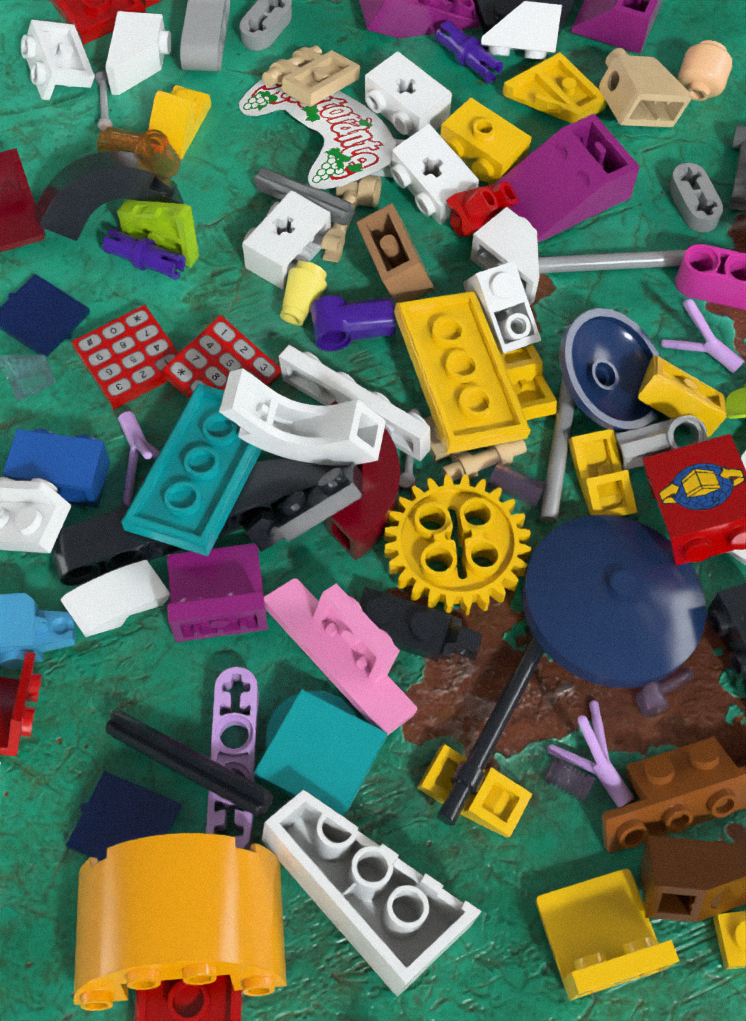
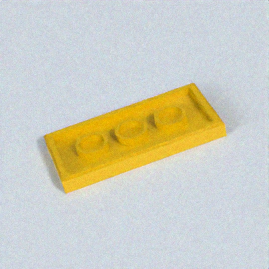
(461, 372)

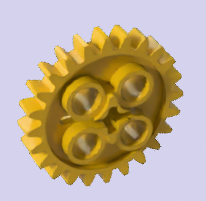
(498, 540)

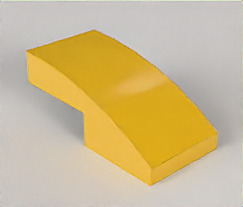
(526, 376)
(600, 474)
(495, 805)

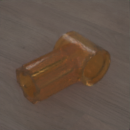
(146, 144)

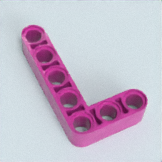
(713, 275)

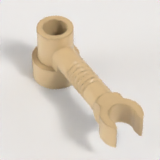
(362, 192)

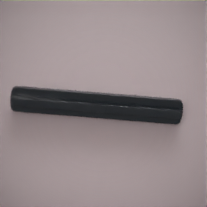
(190, 764)

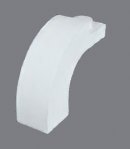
(299, 430)

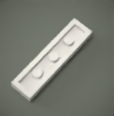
(325, 385)

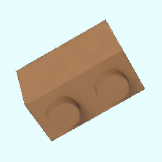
(395, 255)

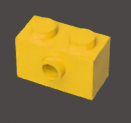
(485, 141)

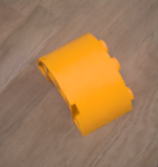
(178, 912)

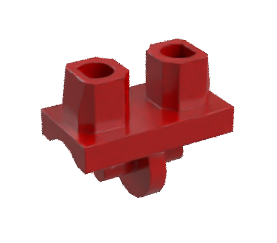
(478, 206)

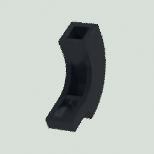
(95, 181)

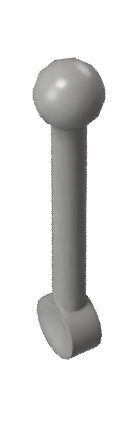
(102, 81)
(407, 478)

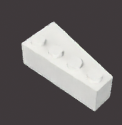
(369, 894)

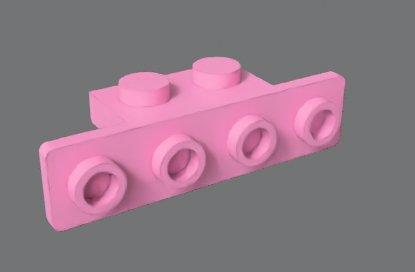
(345, 649)

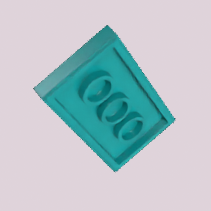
(193, 478)

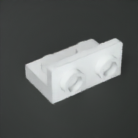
(55, 57)
(30, 515)

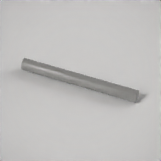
(610, 261)
(557, 457)

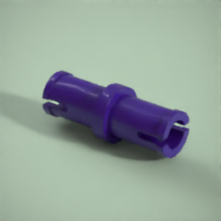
(469, 51)
(144, 253)

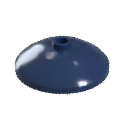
(604, 367)

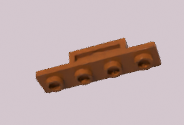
(676, 793)

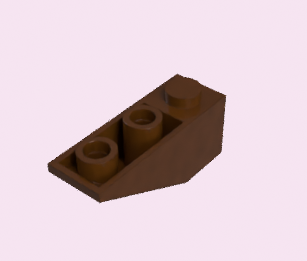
(691, 878)

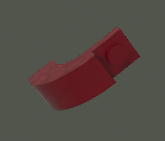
(364, 521)

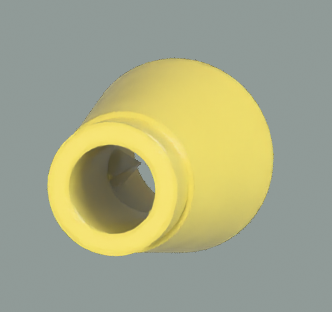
(303, 287)

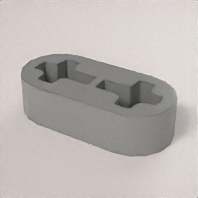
(272, 23)
(701, 195)

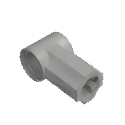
(655, 439)

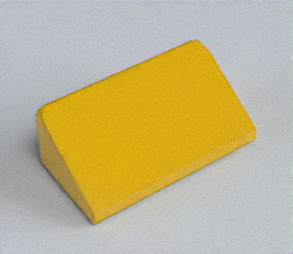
(681, 394)

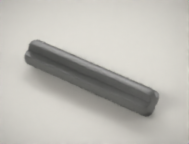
(280, 185)

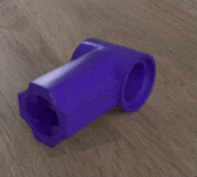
(341, 322)

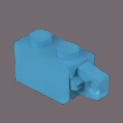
(31, 630)

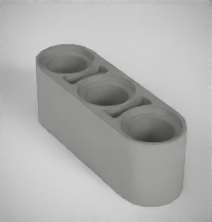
(204, 35)

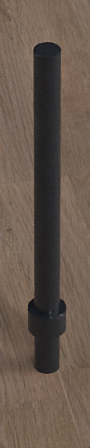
(469, 773)

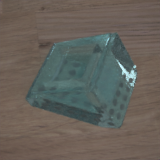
(26, 374)

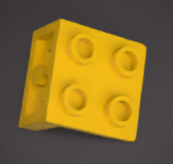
(601, 934)

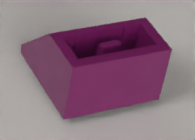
(618, 21)

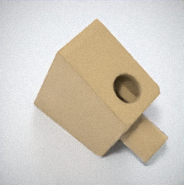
(642, 91)

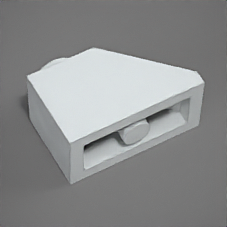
(136, 49)
(508, 240)

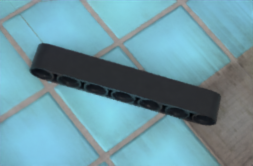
(103, 544)

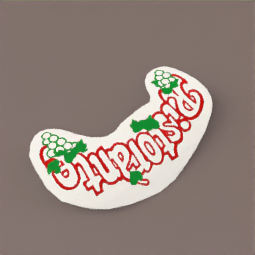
(352, 134)

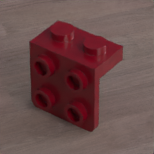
(17, 205)

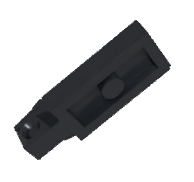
(305, 510)
(419, 627)

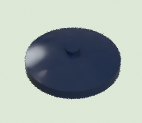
(613, 601)

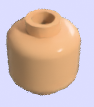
(705, 70)

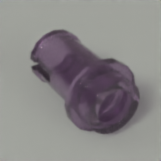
(516, 484)

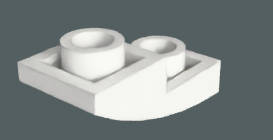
(114, 596)

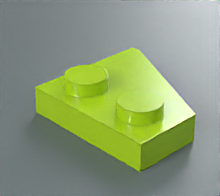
(165, 223)

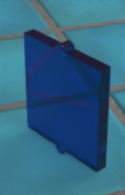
(41, 316)
(119, 814)

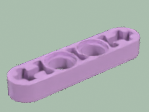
(239, 760)

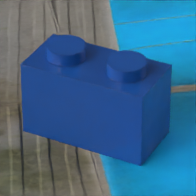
(71, 464)

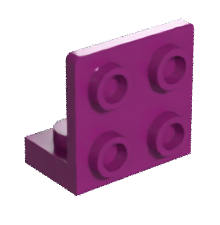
(216, 593)

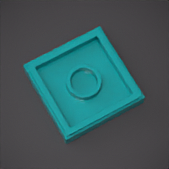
(321, 753)

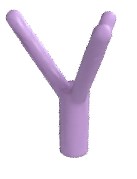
(712, 346)
(138, 444)
(602, 768)

